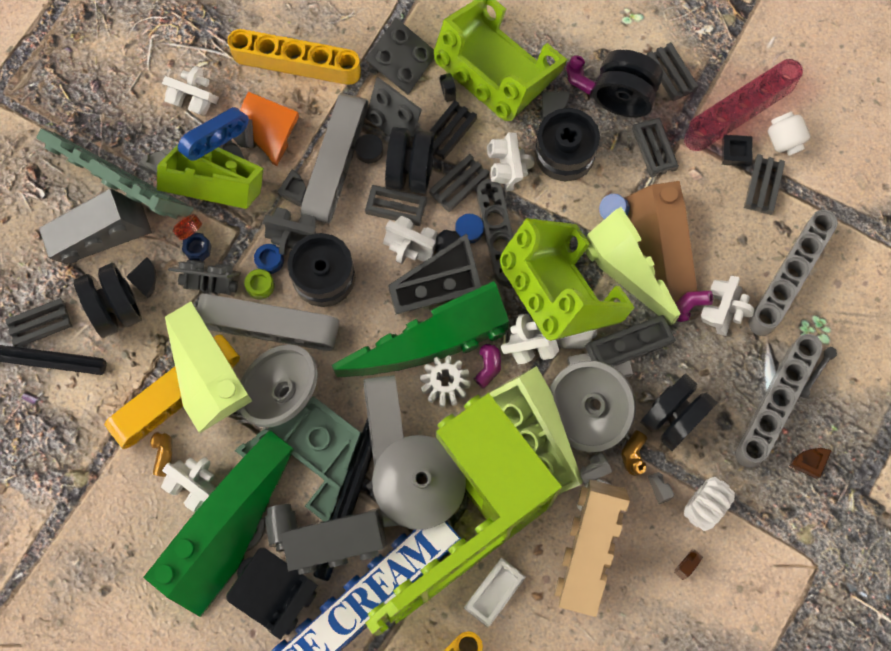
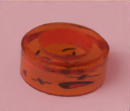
(187, 226)

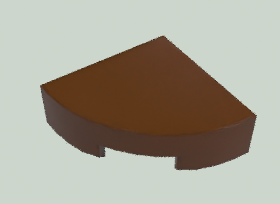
(811, 461)
(688, 564)

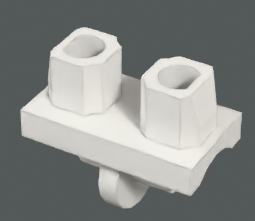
(200, 98)
(513, 161)
(408, 242)
(730, 294)
(526, 337)
(193, 477)

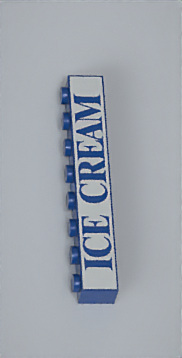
(346, 617)

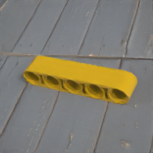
(284, 48)
(155, 404)

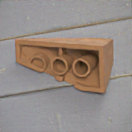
(663, 226)

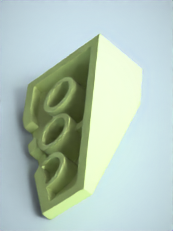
(618, 254)
(203, 373)
(535, 415)

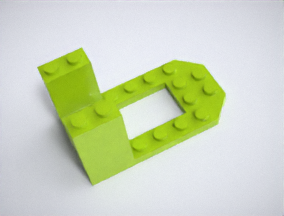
(501, 480)

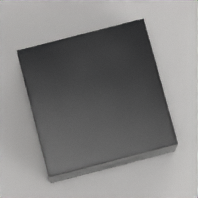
(737, 150)

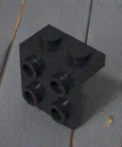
(272, 593)

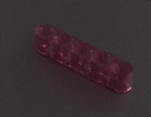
(750, 95)

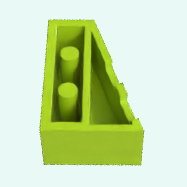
(212, 178)

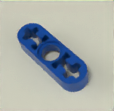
(213, 134)

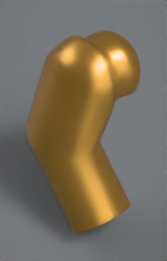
(164, 453)
(631, 455)

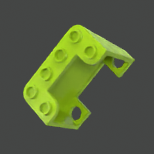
(491, 62)
(551, 286)

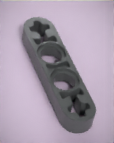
(494, 232)

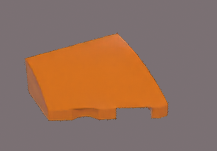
(271, 125)

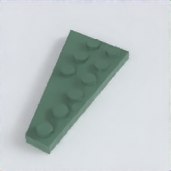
(115, 177)

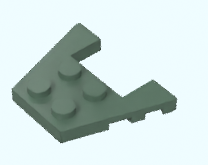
(322, 444)

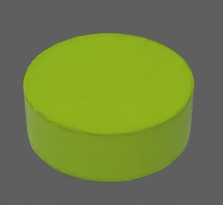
(259, 284)

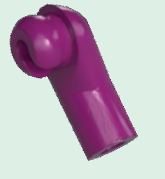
(576, 75)
(692, 299)
(492, 365)

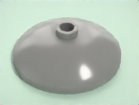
(279, 385)
(574, 395)
(403, 498)

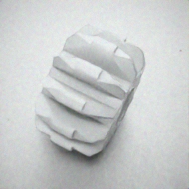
(455, 375)
(709, 503)

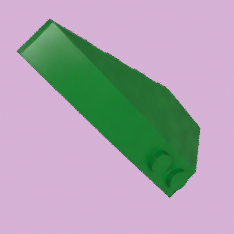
(451, 329)
(219, 532)

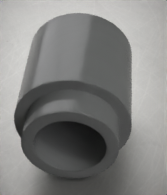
(279, 519)

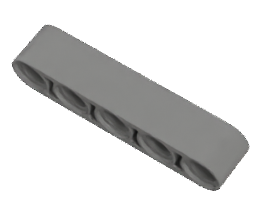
(334, 157)
(801, 263)
(268, 322)
(785, 388)
(383, 419)

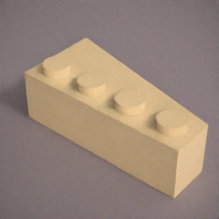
(592, 547)

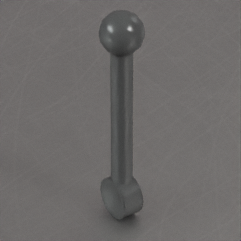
(829, 354)

